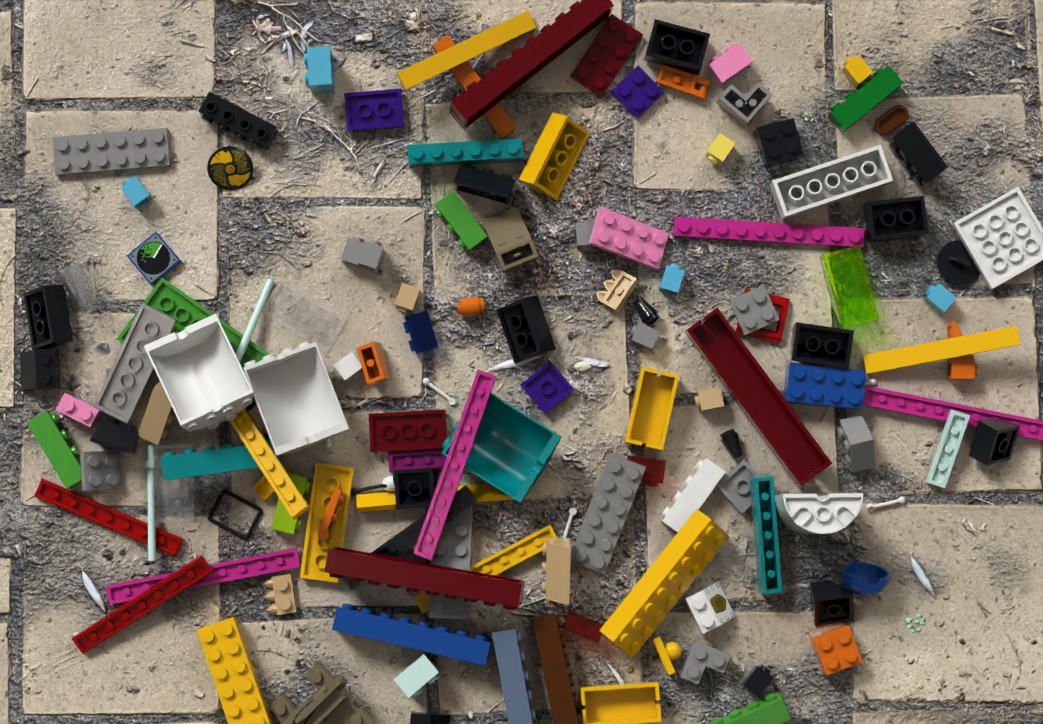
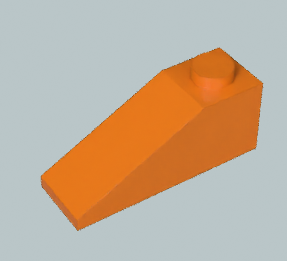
(960, 367)

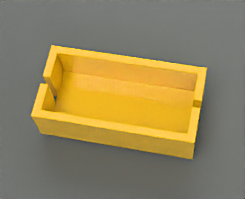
(651, 409)
(621, 703)

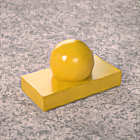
(263, 488)
(667, 653)

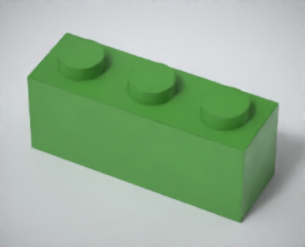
(460, 222)

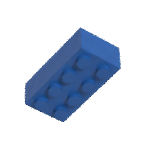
(824, 386)

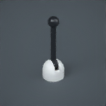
(388, 484)

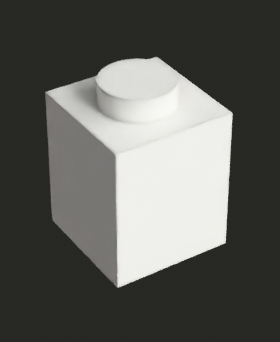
(347, 367)

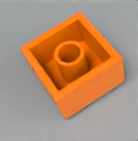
(836, 649)

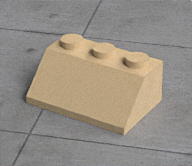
(557, 570)

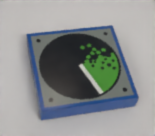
(153, 258)

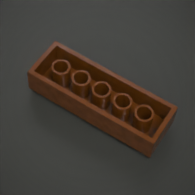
(554, 668)

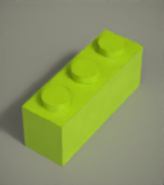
(282, 520)

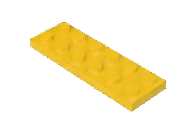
(315, 551)

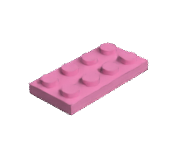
(628, 238)

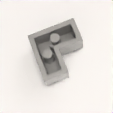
(744, 107)
(363, 254)
(857, 443)
(698, 657)

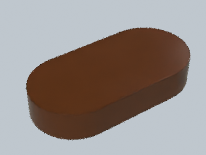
(891, 120)

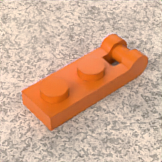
(683, 82)
(330, 515)

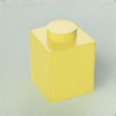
(719, 149)

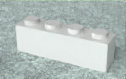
(693, 495)

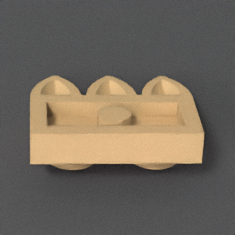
(617, 290)
(282, 594)

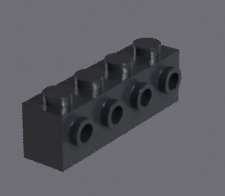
(238, 121)

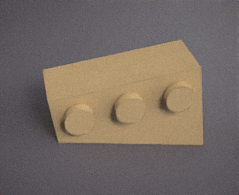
(158, 417)

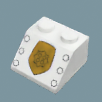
(709, 607)

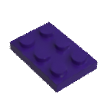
(374, 110)

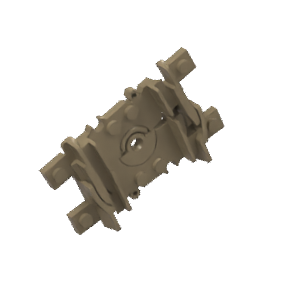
(331, 699)

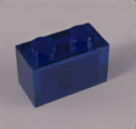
(421, 332)

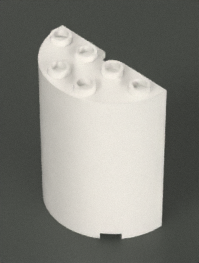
(201, 375)
(295, 398)
(817, 513)

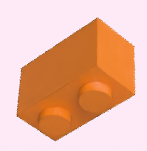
(374, 363)

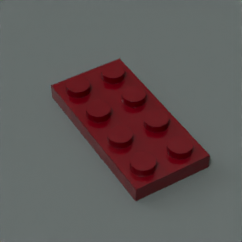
(606, 55)
(407, 430)

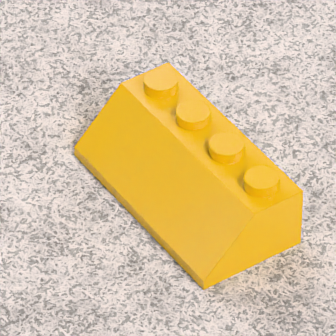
(554, 155)

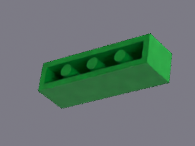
(865, 99)

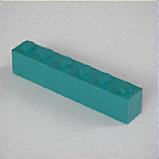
(465, 152)
(207, 461)
(765, 534)

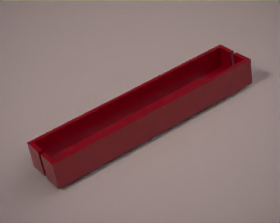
(528, 60)
(758, 397)
(425, 576)

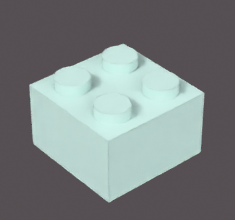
(416, 675)

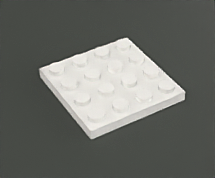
(1002, 237)

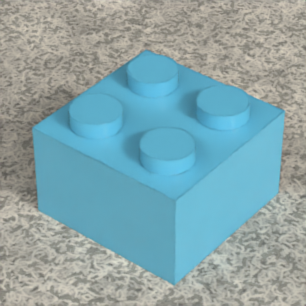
(320, 70)

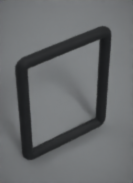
(243, 501)

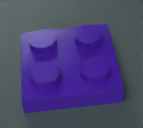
(637, 92)
(547, 387)

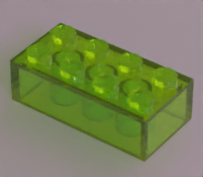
(849, 287)

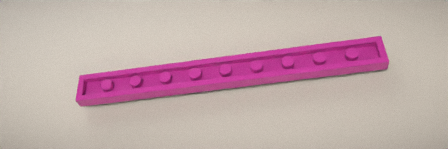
(768, 232)
(940, 410)
(455, 464)
(221, 573)

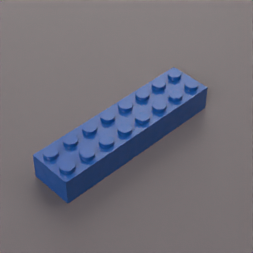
(410, 634)

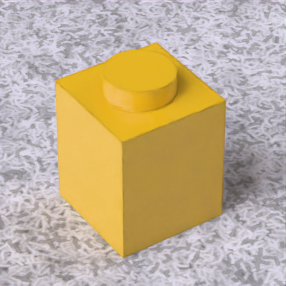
(856, 70)

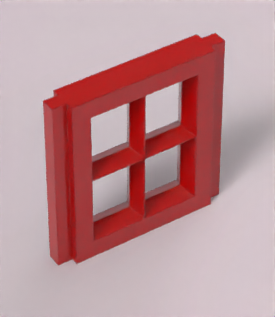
(769, 335)

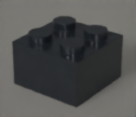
(778, 142)

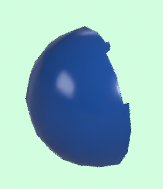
(865, 578)

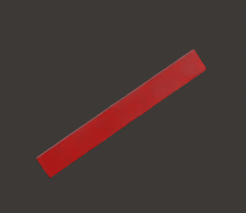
(106, 516)
(142, 604)

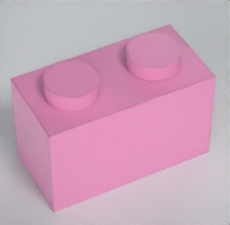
(730, 64)
(79, 410)

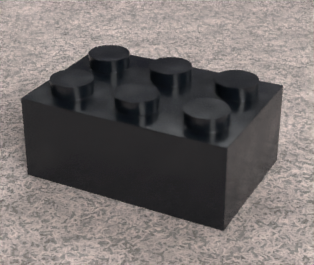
(677, 47)
(895, 219)

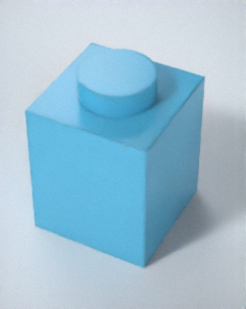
(136, 192)
(672, 279)
(939, 298)

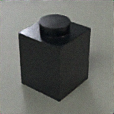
(758, 679)

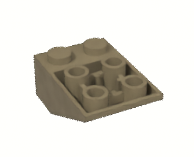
(510, 240)

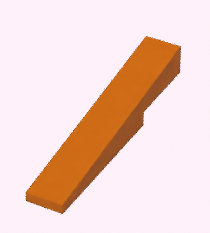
(465, 76)

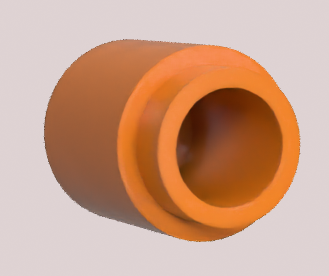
(471, 306)

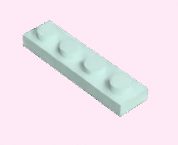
(947, 448)

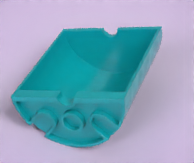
(509, 448)

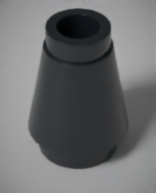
(645, 311)
(732, 443)

